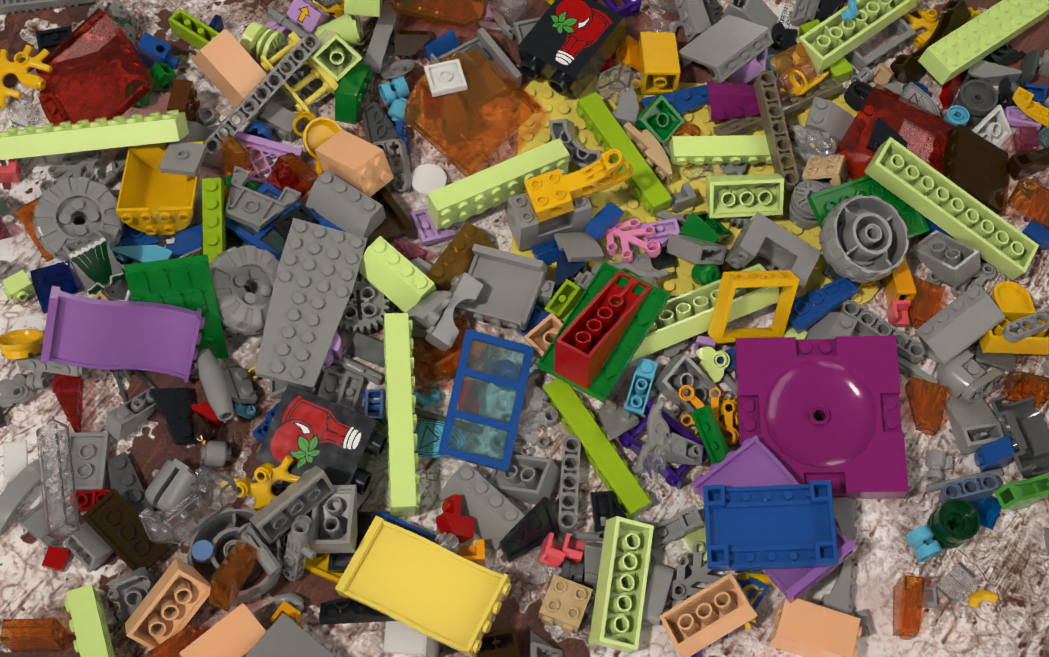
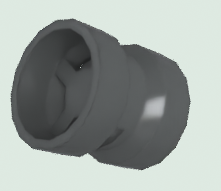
(572, 571)

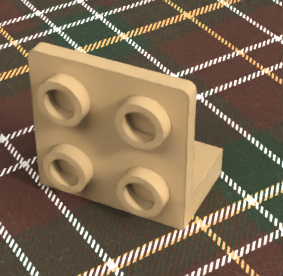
(827, 167)

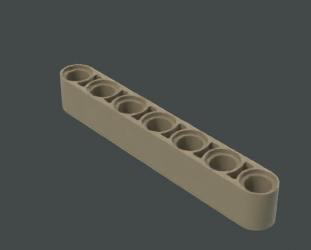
(778, 123)

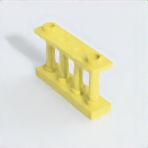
(317, 71)

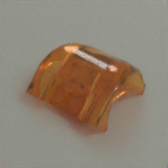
(1031, 201)
(435, 366)

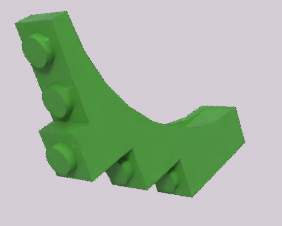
(1023, 493)

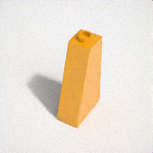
(899, 284)

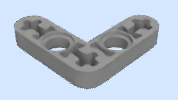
(391, 152)

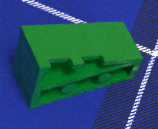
(351, 93)

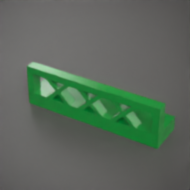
(710, 433)

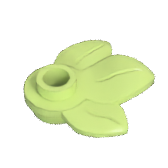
(710, 364)

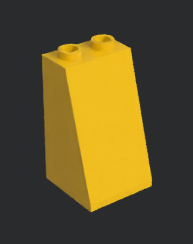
(658, 62)

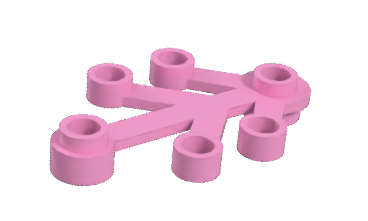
(652, 247)

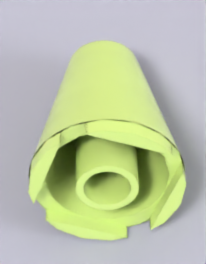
(347, 26)

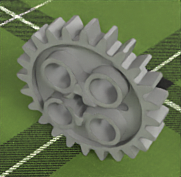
(376, 303)

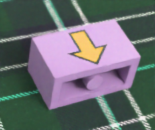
(307, 15)

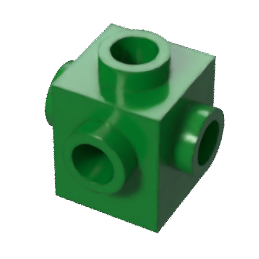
(163, 76)

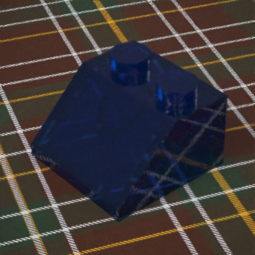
(53, 275)

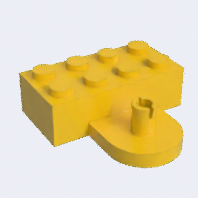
(1015, 304)

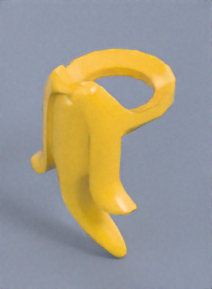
(801, 89)
(307, 116)

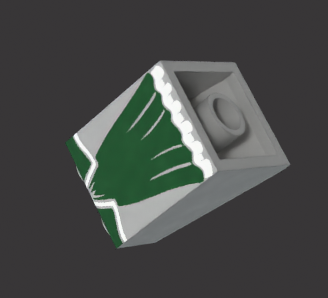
(93, 262)

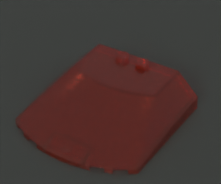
(93, 73)
(915, 124)

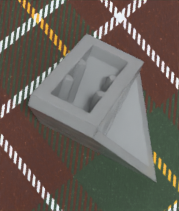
(541, 648)

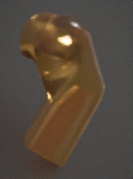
(689, 128)

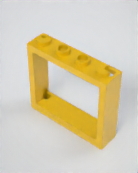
(746, 279)

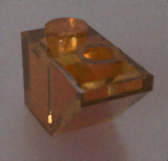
(233, 154)

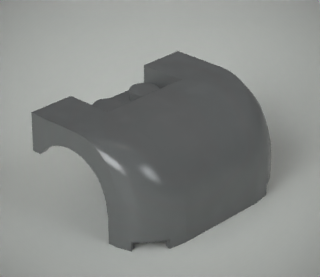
(1027, 433)

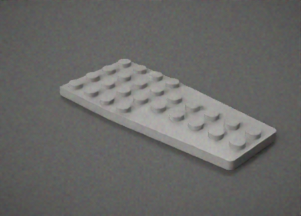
(308, 302)

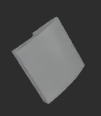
(579, 246)
(340, 387)

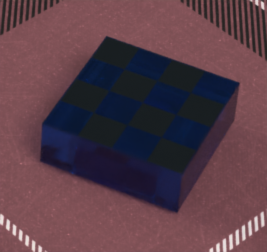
(217, 23)

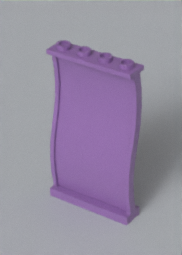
(121, 334)
(757, 466)

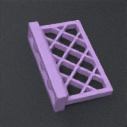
(265, 146)

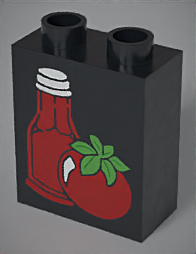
(571, 44)
(324, 436)

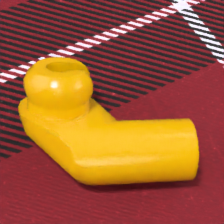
(981, 595)

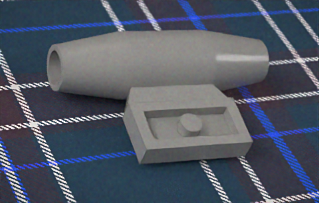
(224, 386)

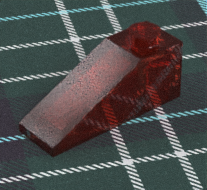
(70, 396)

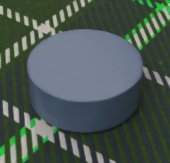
(202, 551)

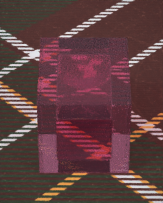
(1026, 139)

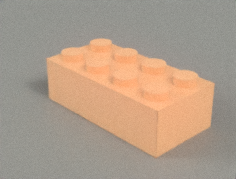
(708, 616)

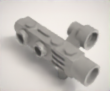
(39, 377)
(297, 548)

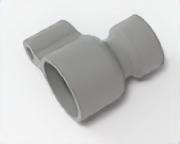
(936, 461)

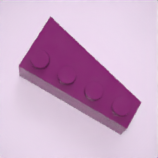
(732, 100)

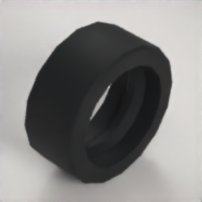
(853, 94)

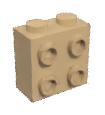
(565, 604)

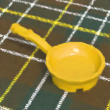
(317, 133)
(20, 342)

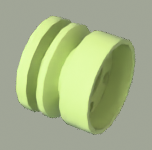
(261, 41)

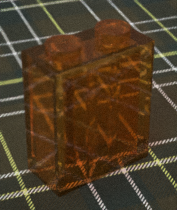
(34, 635)

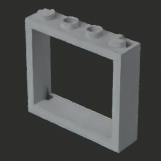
(905, 37)

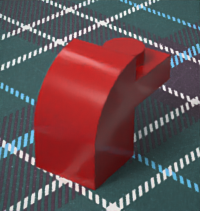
(453, 522)

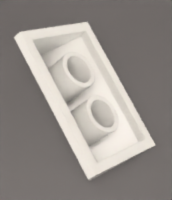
(994, 127)

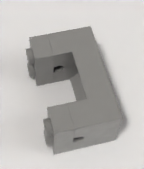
(529, 232)
(774, 245)

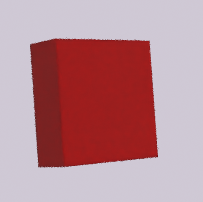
(56, 558)

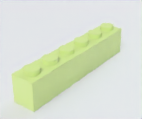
(719, 149)

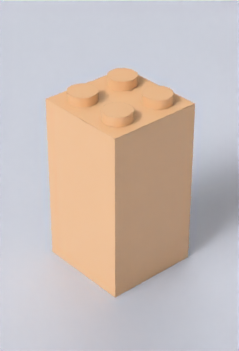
(229, 67)
(355, 162)
(814, 630)
(229, 637)

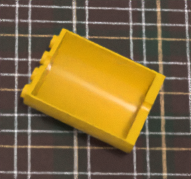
(153, 199)

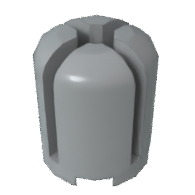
(170, 485)

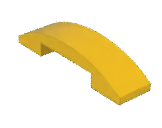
(1031, 108)

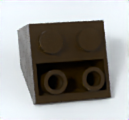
(499, 644)

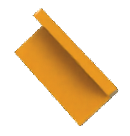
(628, 53)

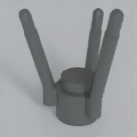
(126, 373)

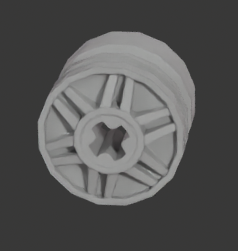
(799, 209)

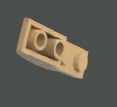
(651, 150)

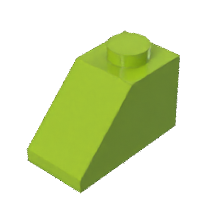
(564, 299)

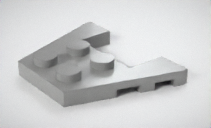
(253, 207)

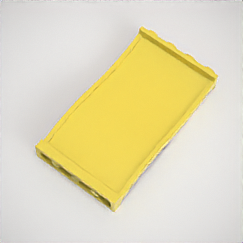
(424, 586)

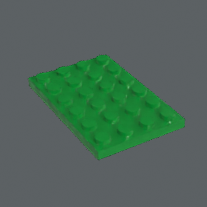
(827, 199)

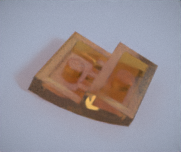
(793, 59)

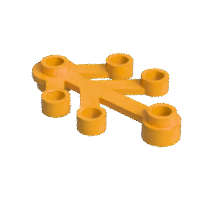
(728, 427)

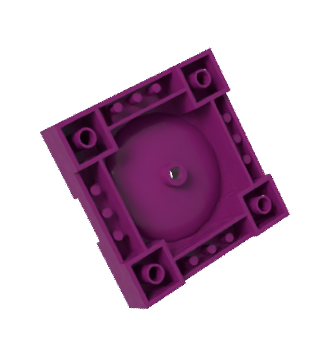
(848, 384)

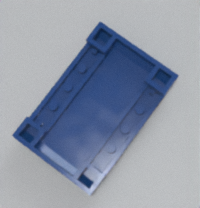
(770, 527)

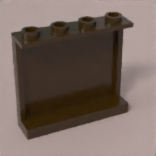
(976, 166)

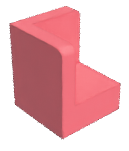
(10, 173)
(897, 313)
(573, 549)
(551, 552)

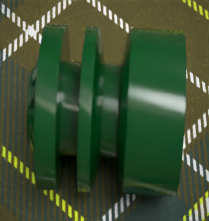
(954, 523)

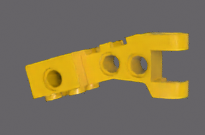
(554, 194)

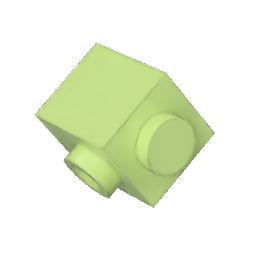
(18, 287)

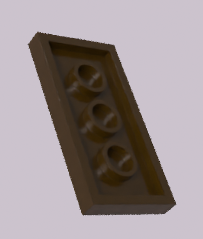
(124, 531)

